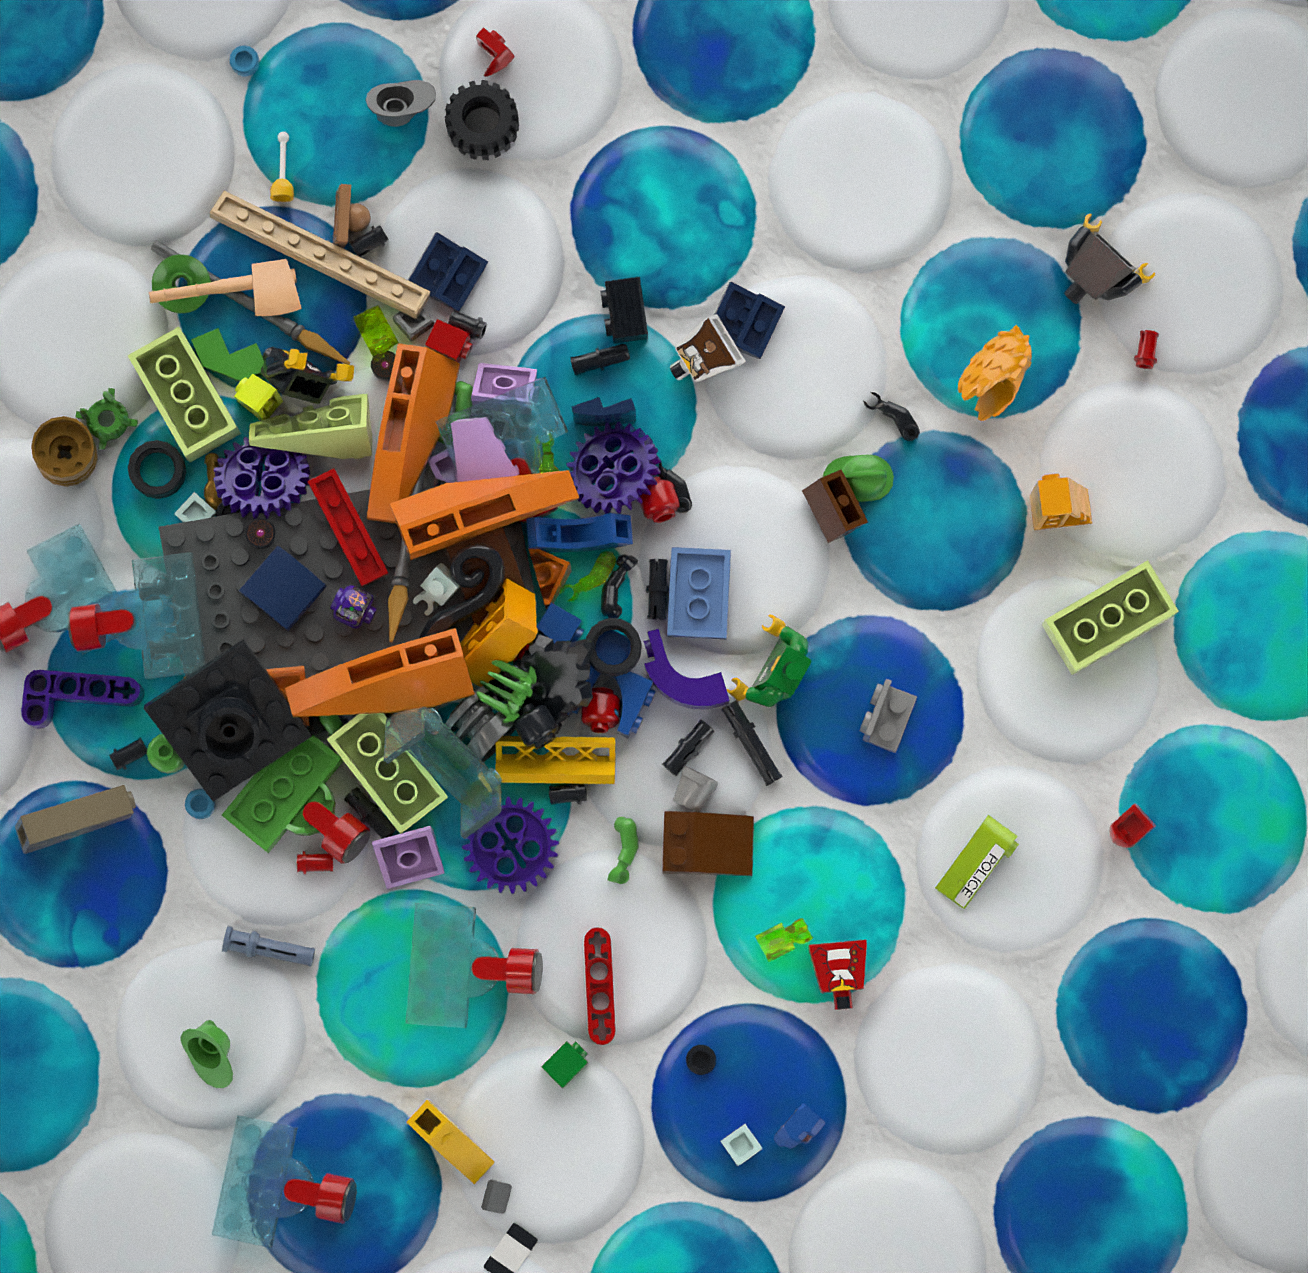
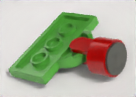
(296, 799)

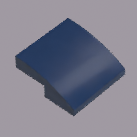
(447, 271)
(748, 318)
(593, 414)
(283, 588)

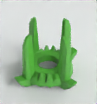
(92, 415)
(516, 699)

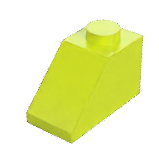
(257, 397)

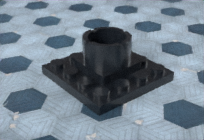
(220, 694)

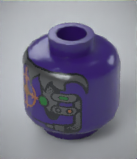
(353, 607)

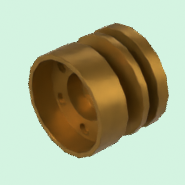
(66, 435)

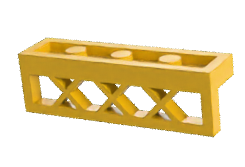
(555, 765)

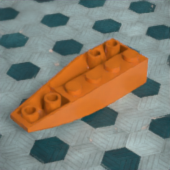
(416, 397)
(476, 507)
(388, 680)

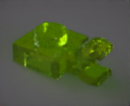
(780, 940)

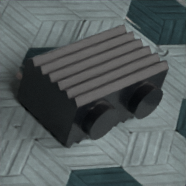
(626, 310)

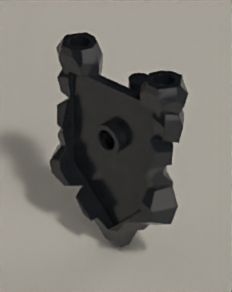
(560, 675)

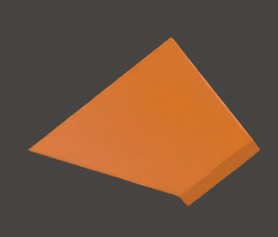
(550, 573)

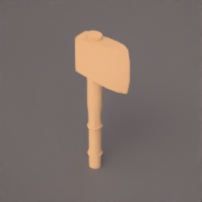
(271, 284)

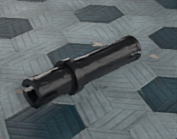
(751, 742)

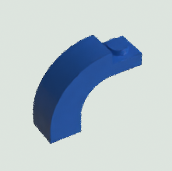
(581, 534)

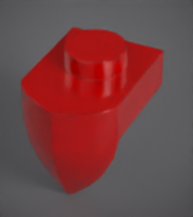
(494, 45)
(1130, 827)

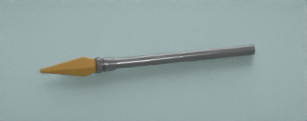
(297, 332)
(399, 596)

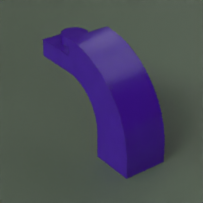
(685, 691)

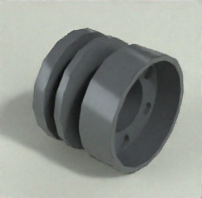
(479, 724)

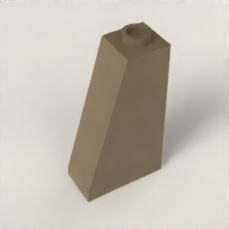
(74, 818)

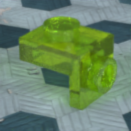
(375, 330)

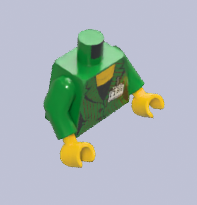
(781, 671)

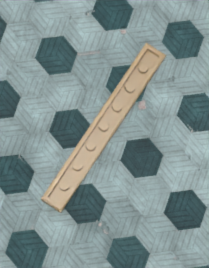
(320, 254)

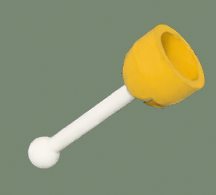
(282, 189)

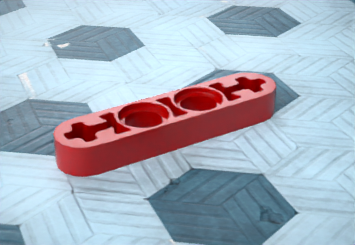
(596, 986)

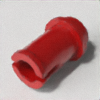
(1146, 350)
(314, 862)

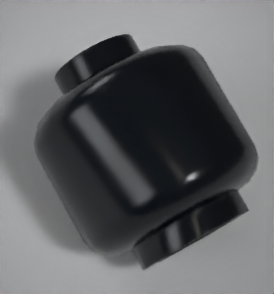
(535, 726)

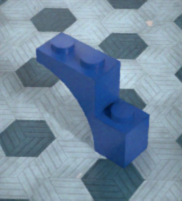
(564, 627)
(635, 690)

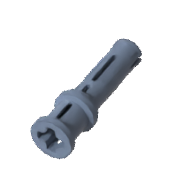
(253, 944)

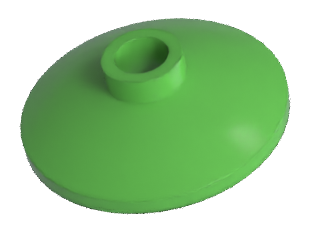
(180, 267)

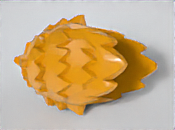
(996, 372)

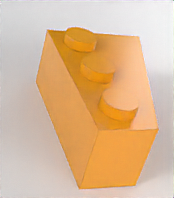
(1059, 503)
(502, 632)

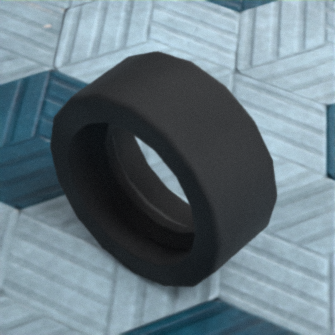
(157, 447)
(635, 653)

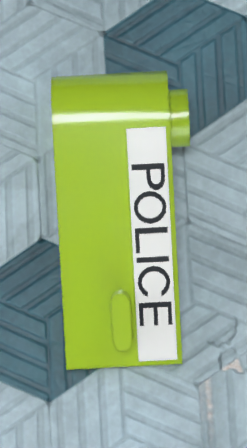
(977, 861)

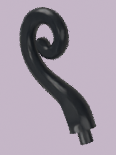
(452, 615)

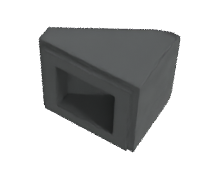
(496, 1196)

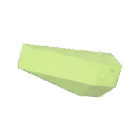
(329, 431)

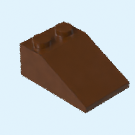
(498, 540)
(707, 843)

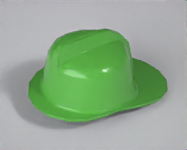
(866, 474)
(208, 1053)

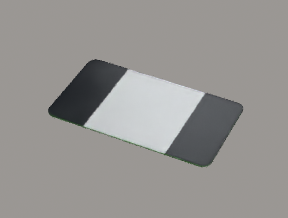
(511, 1251)

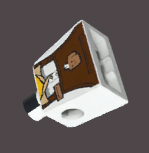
(706, 351)

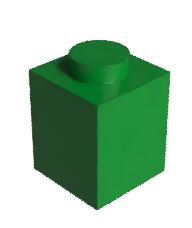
(566, 1063)

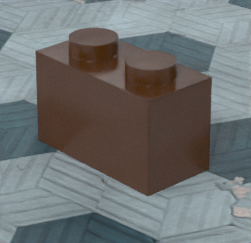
(834, 506)

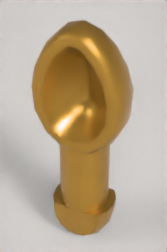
(210, 491)

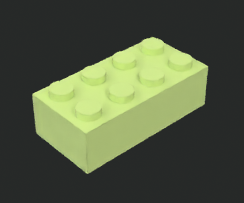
(184, 394)
(1109, 617)
(400, 788)

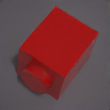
(449, 341)

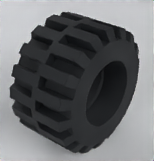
(476, 97)

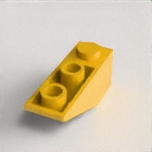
(450, 1141)

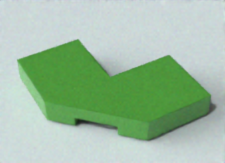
(216, 357)

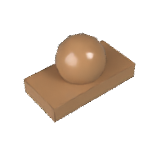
(348, 216)

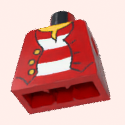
(839, 969)

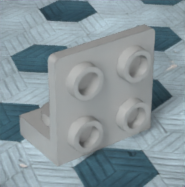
(889, 716)

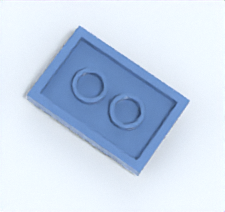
(699, 593)

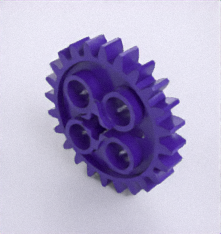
(242, 470)
(627, 485)
(533, 830)

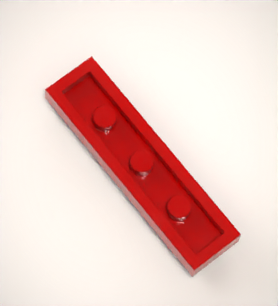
(348, 527)

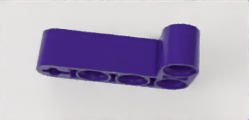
(82, 694)

